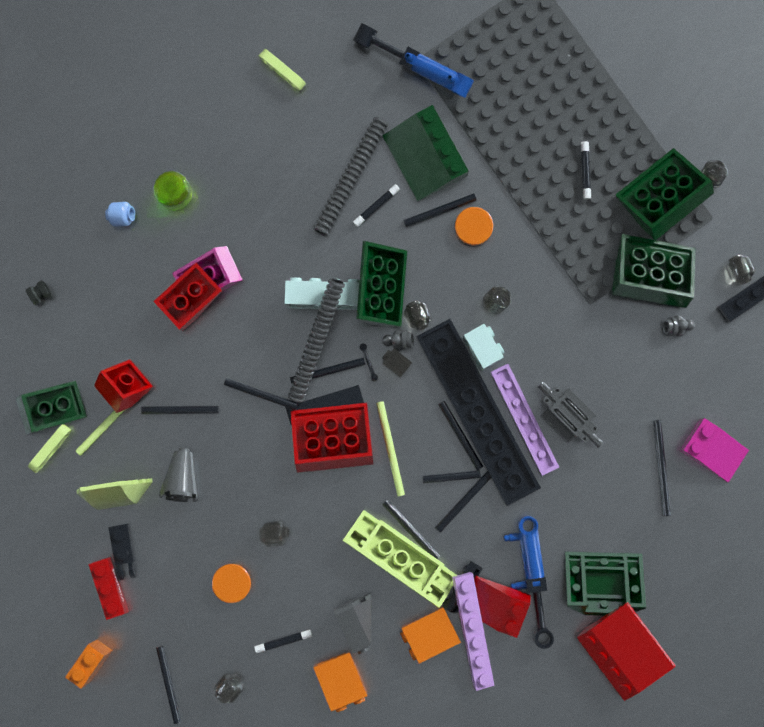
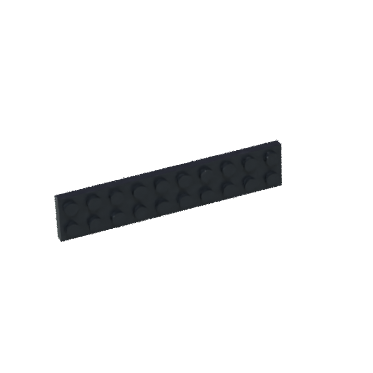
(478, 412)

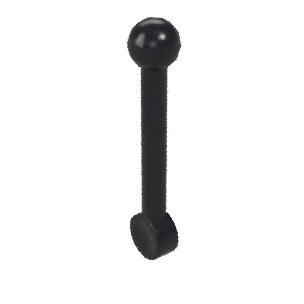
(363, 347)

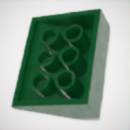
(425, 153)
(665, 193)
(654, 271)
(381, 285)

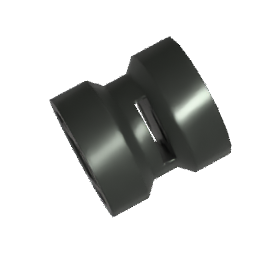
(38, 292)

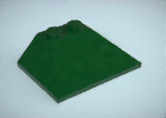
(604, 582)

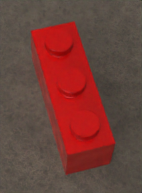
(108, 588)

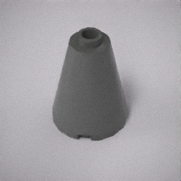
(180, 478)

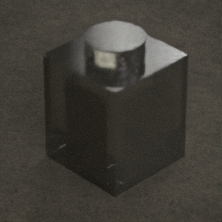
(396, 362)

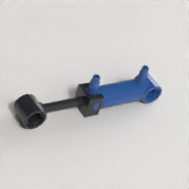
(417, 62)
(534, 574)

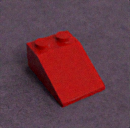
(188, 297)
(501, 606)

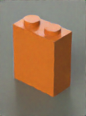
(429, 635)
(88, 663)
(340, 681)

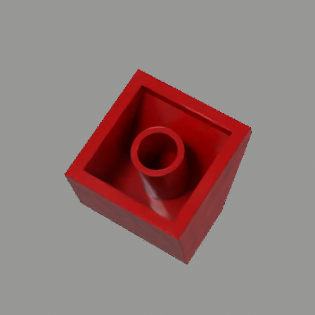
(122, 385)

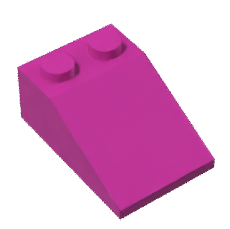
(218, 265)
(714, 449)

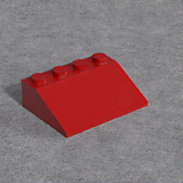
(331, 437)
(625, 651)

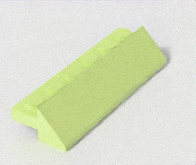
(401, 558)

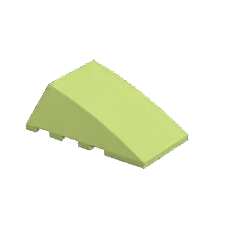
(115, 493)

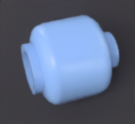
(120, 214)

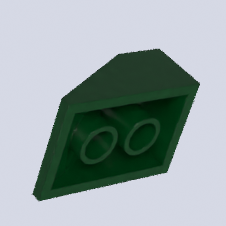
(50, 407)

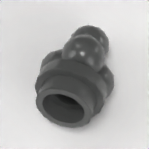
(677, 325)
(401, 340)

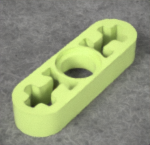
(282, 70)
(49, 448)

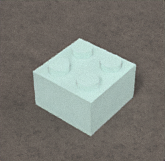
(483, 347)

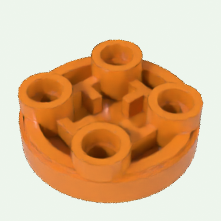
(474, 226)
(231, 583)

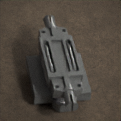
(569, 415)

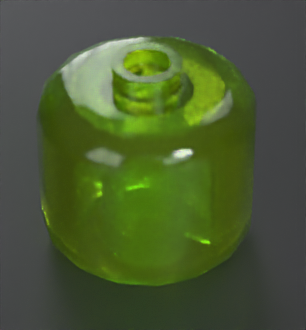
(172, 190)

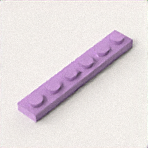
(524, 419)
(473, 631)

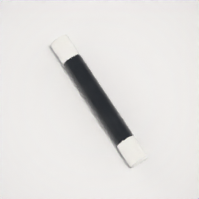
(586, 170)
(376, 205)
(283, 641)

